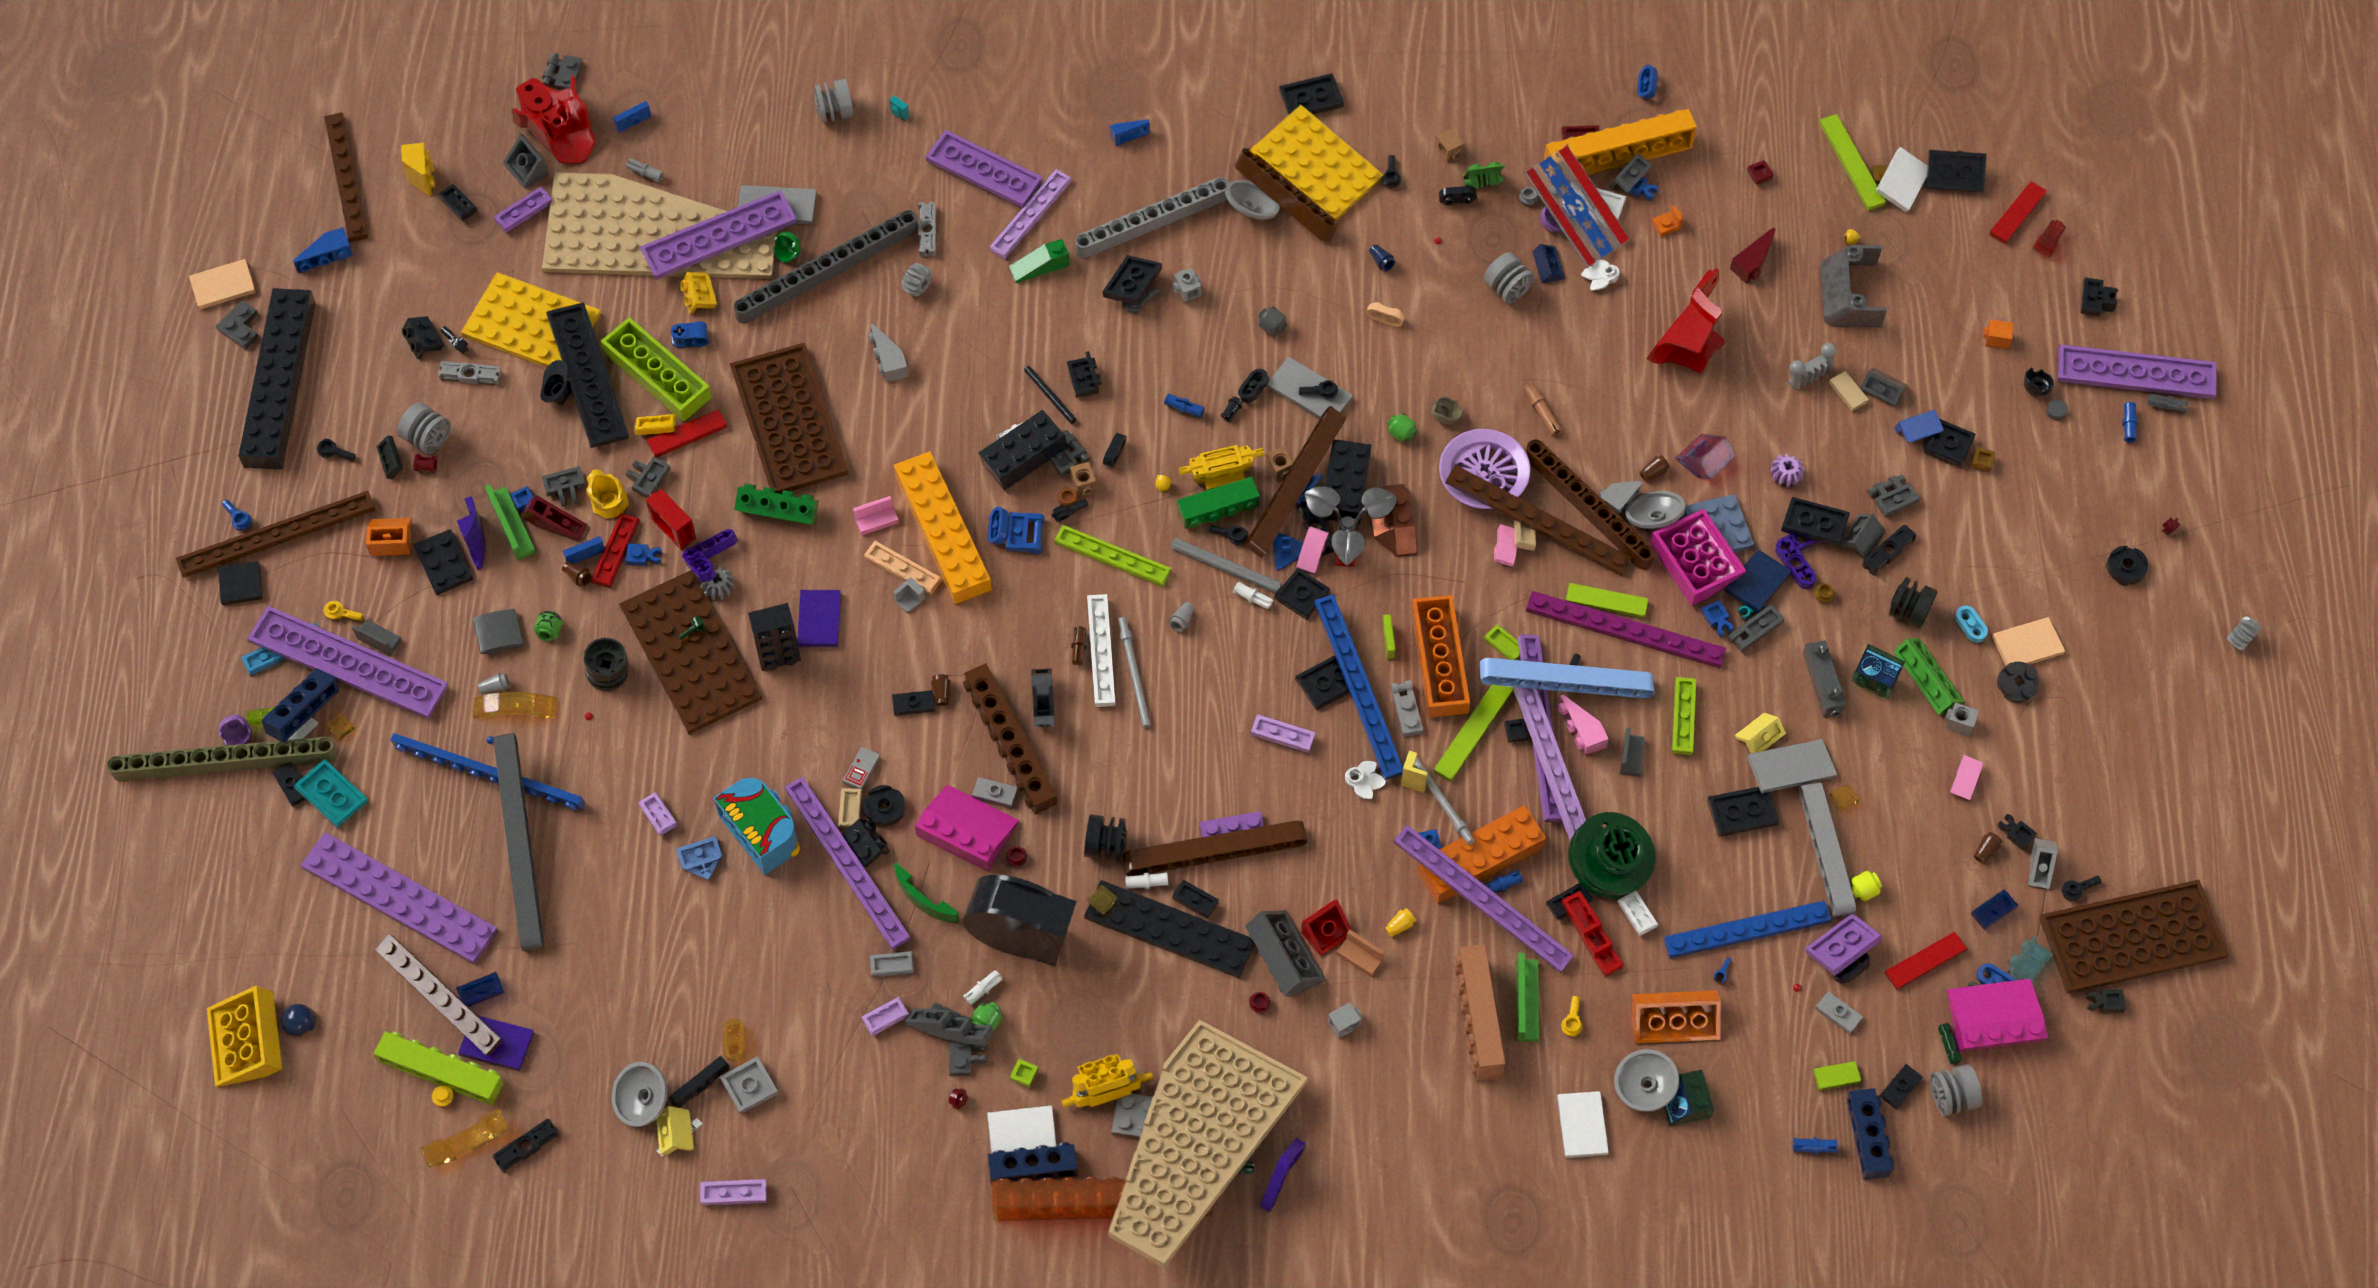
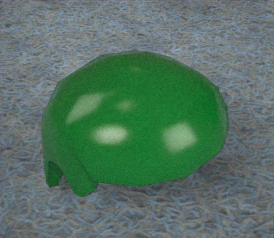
(787, 247)

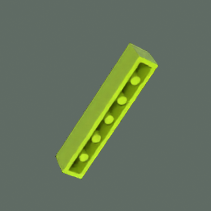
(438, 1067)

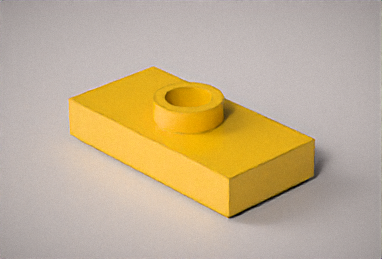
(655, 424)

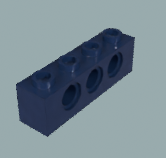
(300, 705)
(1871, 1166)
(1044, 1169)

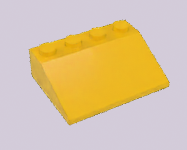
(244, 1037)

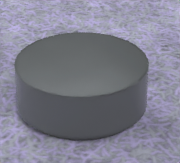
(2056, 409)

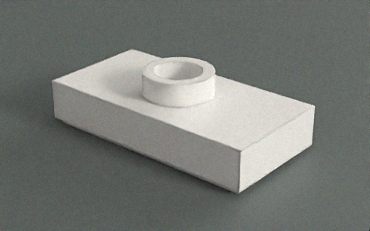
(1637, 913)

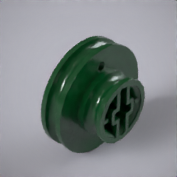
(1611, 858)

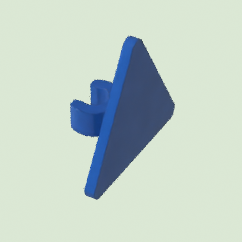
(1286, 550)

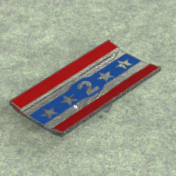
(1577, 206)

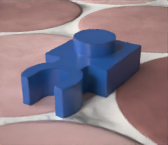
(1642, 188)
(639, 555)
(1717, 615)

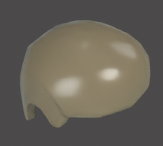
(1446, 410)

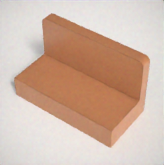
(1361, 953)

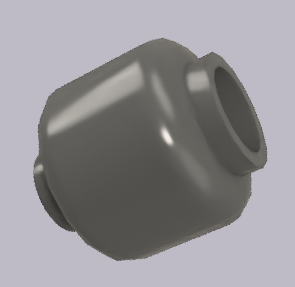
(1272, 321)

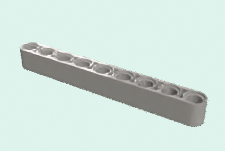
(1145, 223)

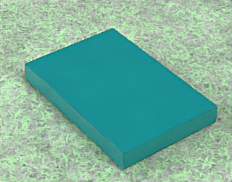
(330, 793)

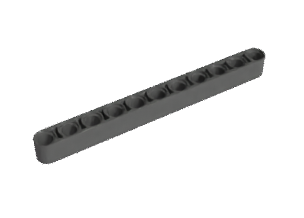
(819, 273)
(518, 842)

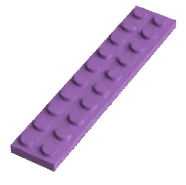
(348, 662)
(399, 898)

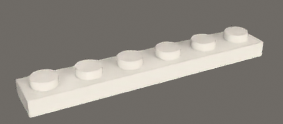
(1101, 650)

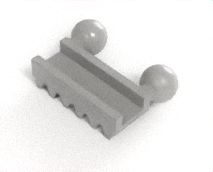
(1818, 366)

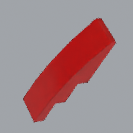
(1592, 934)

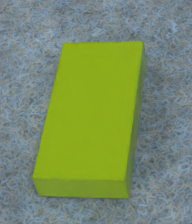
(1388, 637)
(1503, 642)
(1837, 1076)

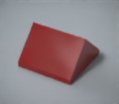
(1326, 928)

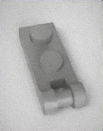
(1406, 709)

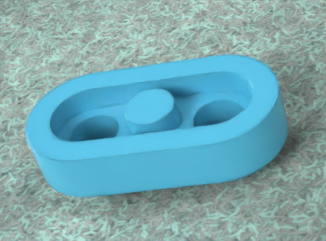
(1973, 624)

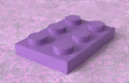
(1843, 944)

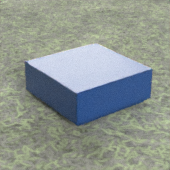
(521, 498)

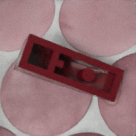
(1749, 262)
(552, 519)

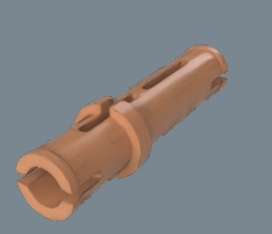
(1539, 404)

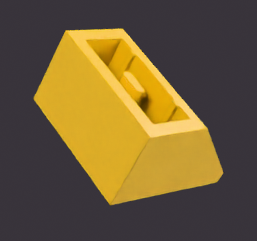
(418, 166)

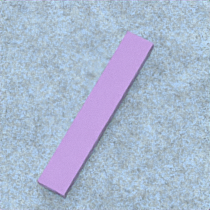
(1030, 214)

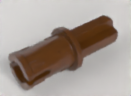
(1078, 645)

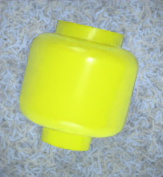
(1866, 886)

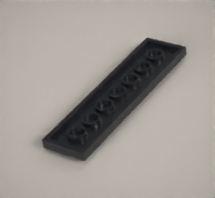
(587, 375)
(1174, 931)

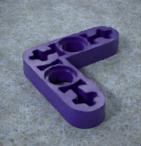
(1794, 552)
(697, 556)
(1280, 1173)

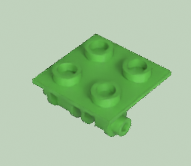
(1491, 171)

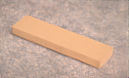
(902, 567)

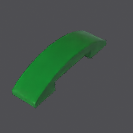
(941, 912)

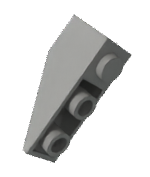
(891, 357)

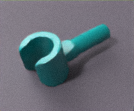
(1749, 611)

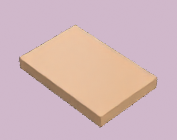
(222, 284)
(2029, 642)

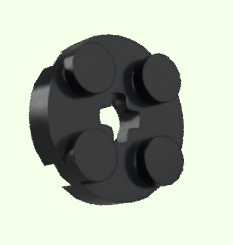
(2127, 575)
(2009, 688)
(881, 816)

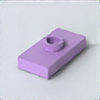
(657, 814)
(885, 1016)

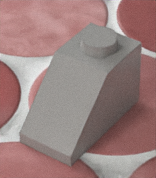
(1620, 495)
(2042, 863)

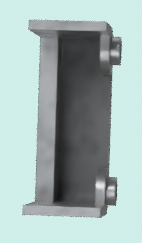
(1838, 303)

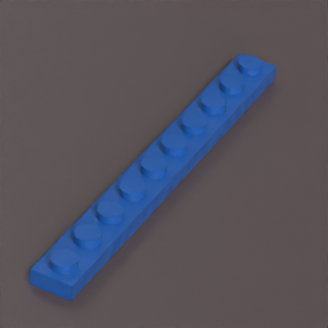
(1359, 687)
(480, 770)

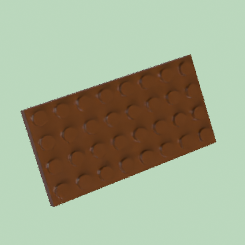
(788, 418)
(701, 670)
(2133, 936)

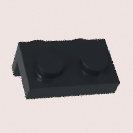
(421, 336)
(1083, 376)
(865, 841)

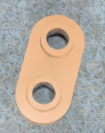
(1385, 314)

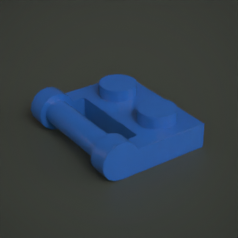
(1018, 532)

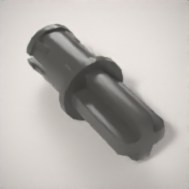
(2167, 403)

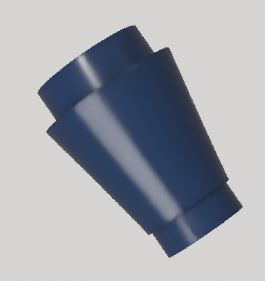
(1383, 259)

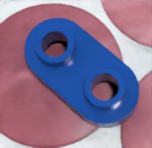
(1647, 82)
(998, 526)
(1995, 974)

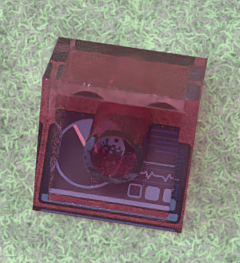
(1706, 456)

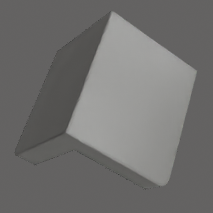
(909, 595)

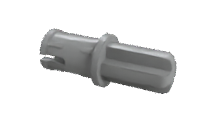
(645, 170)

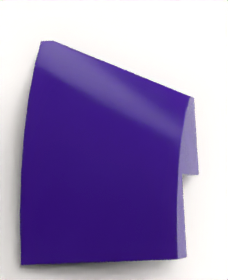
(473, 533)

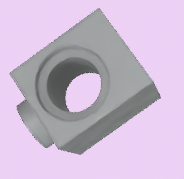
(1968, 714)
(1344, 1020)

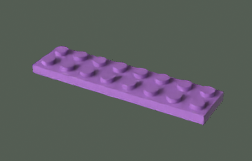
(718, 234)
(2137, 371)

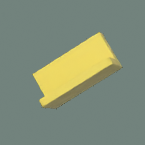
(1761, 733)
(1412, 777)
(674, 1130)

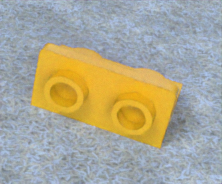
(697, 291)

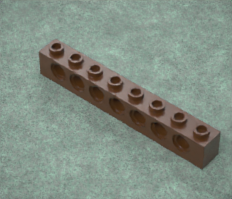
(982, 678)

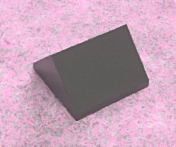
(525, 162)

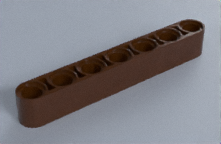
(1286, 195)

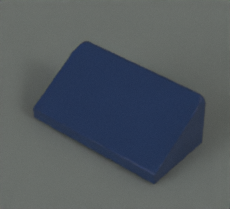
(1548, 263)

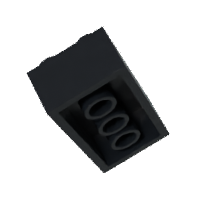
(1023, 450)
(1348, 476)
(774, 637)

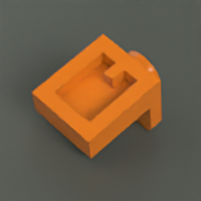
(1668, 222)

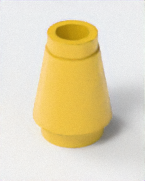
(1402, 921)

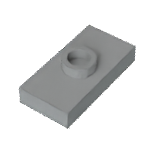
(994, 792)
(1839, 1012)

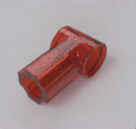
(2049, 239)

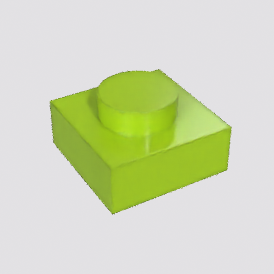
(1024, 1073)

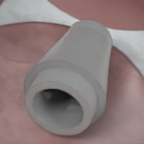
(1180, 619)
(494, 684)

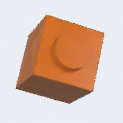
(1998, 334)

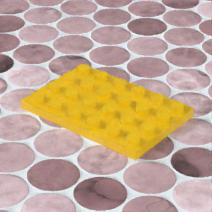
(1318, 162)
(515, 319)

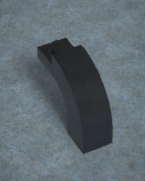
(1043, 697)

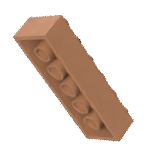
(1479, 1013)

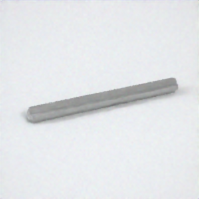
(1226, 565)

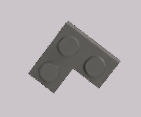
(234, 325)

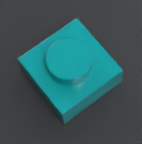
(899, 108)

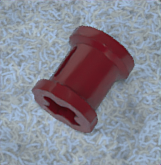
(425, 463)

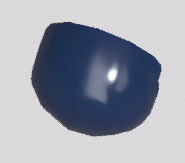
(298, 1019)

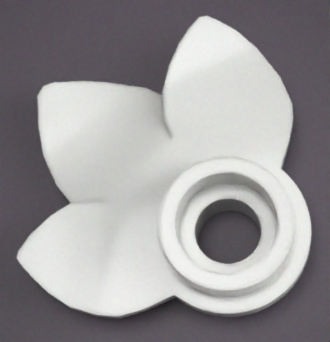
(1601, 274)
(1367, 780)

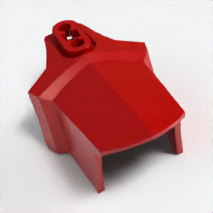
(558, 120)
(1692, 337)

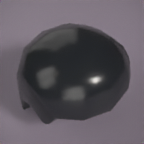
(2038, 382)

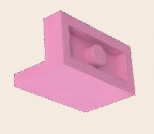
(875, 515)

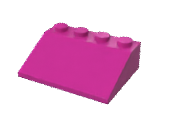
(1696, 556)
(965, 827)
(1996, 1015)

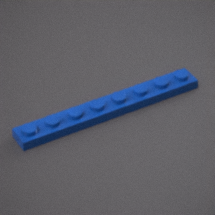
(1747, 929)

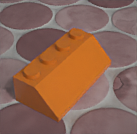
(1676, 1016)

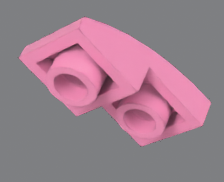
(1505, 548)
(1312, 549)
(1966, 777)

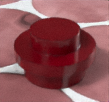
(2170, 525)
(1016, 856)
(1259, 1002)
(958, 1098)

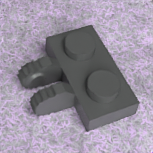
(650, 478)
(562, 482)
(961, 1059)

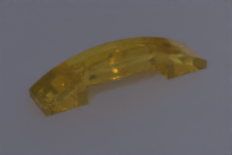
(514, 703)
(466, 1141)

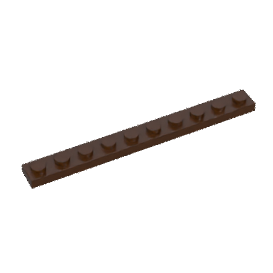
(1538, 520)
(275, 534)

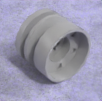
(833, 100)
(1509, 277)
(423, 428)
(1956, 1090)

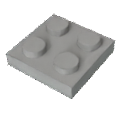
(749, 1085)
(1131, 1115)

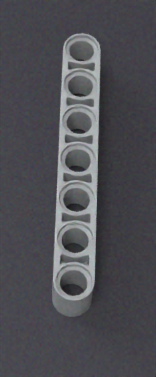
(1827, 849)

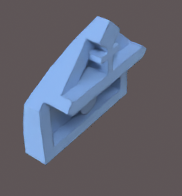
(700, 857)

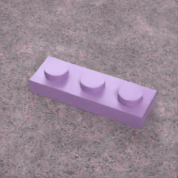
(1283, 733)
(733, 1192)

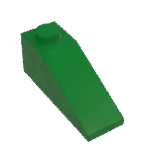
(1043, 260)

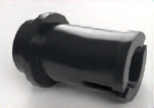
(1234, 405)

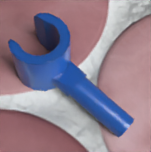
(1722, 971)

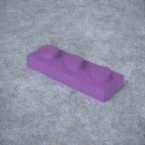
(523, 209)
(1231, 824)

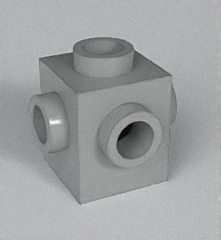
(1187, 285)

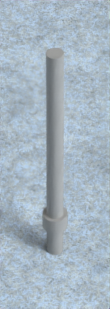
(1126, 638)
(1459, 825)

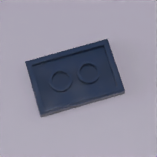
(1759, 582)

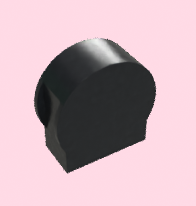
(1018, 917)

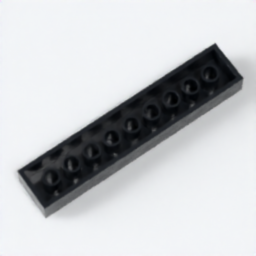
(277, 379)

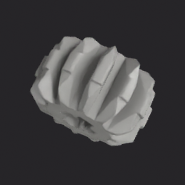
(916, 279)
(725, 584)
(2243, 633)

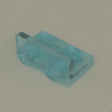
(2030, 961)

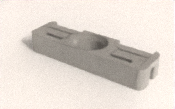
(927, 239)
(482, 374)

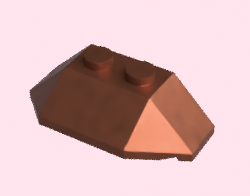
(1397, 528)

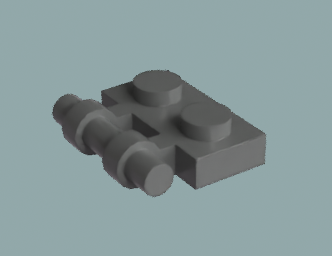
(567, 67)
(1065, 459)
(1895, 500)

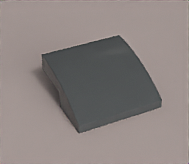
(497, 631)

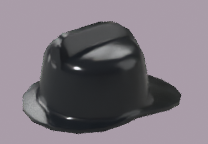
(555, 383)

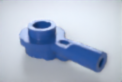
(240, 519)

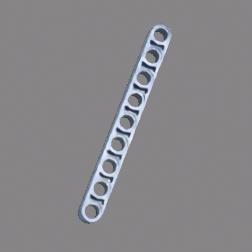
(1566, 678)

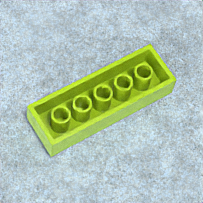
(656, 369)

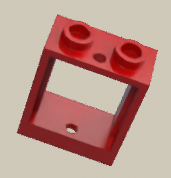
(670, 519)

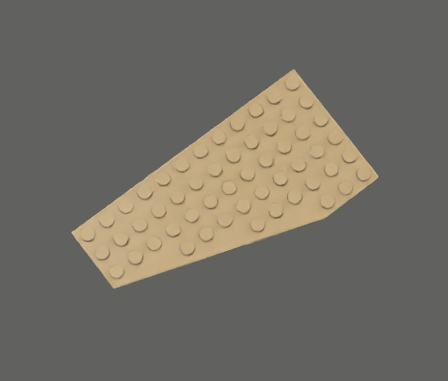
(605, 219)
(1199, 1132)

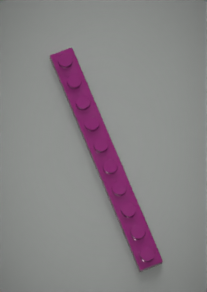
(1626, 629)

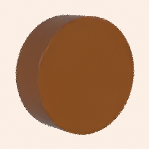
(1067, 497)

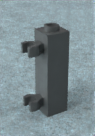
(1824, 679)

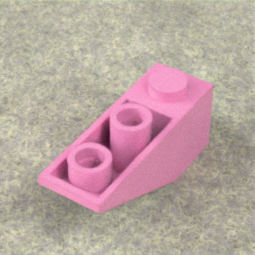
(1587, 729)

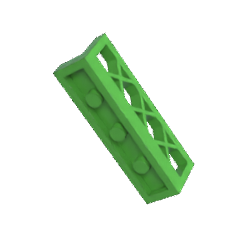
(510, 522)
(1928, 675)
(1527, 999)

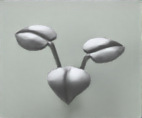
(1347, 542)

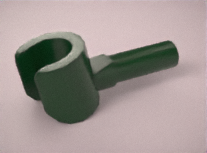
(698, 626)

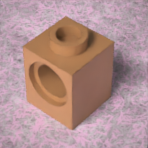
(1449, 144)
(1276, 457)
(1080, 472)

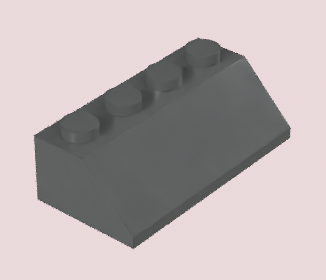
(1284, 952)

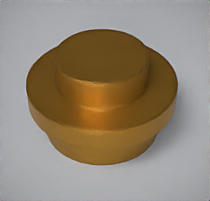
(1824, 593)

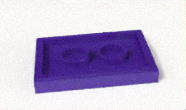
(819, 618)
(510, 1051)

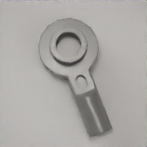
(1528, 196)

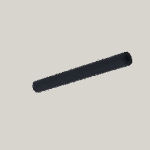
(1050, 395)

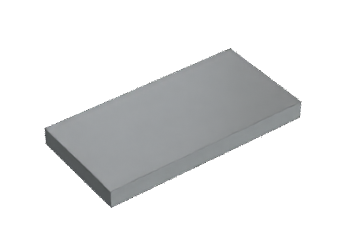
(800, 200)
(1294, 375)
(1791, 766)

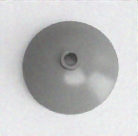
(1250, 200)
(1655, 509)
(1642, 1068)
(631, 1093)

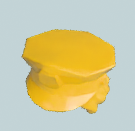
(606, 494)

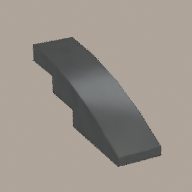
(944, 1025)

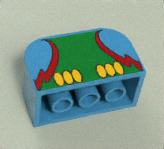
(758, 822)

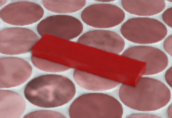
(2018, 212)
(687, 433)
(615, 550)
(1925, 960)

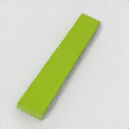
(1852, 162)
(1112, 556)
(1472, 731)

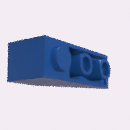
(326, 249)

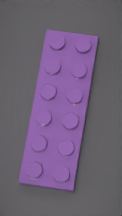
(984, 168)

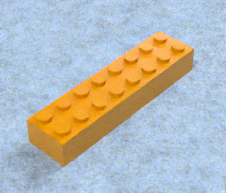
(1621, 144)
(942, 527)

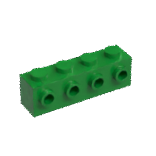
(1218, 503)
(776, 505)

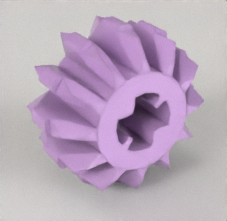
(1787, 470)

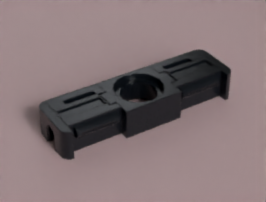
(1309, 519)
(1897, 541)
(699, 1082)
(537, 1136)

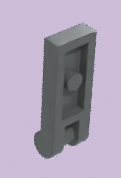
(1756, 628)

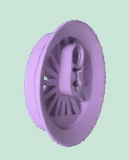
(1471, 444)

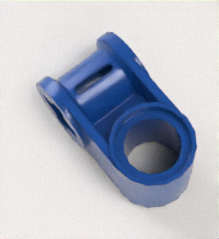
(690, 334)

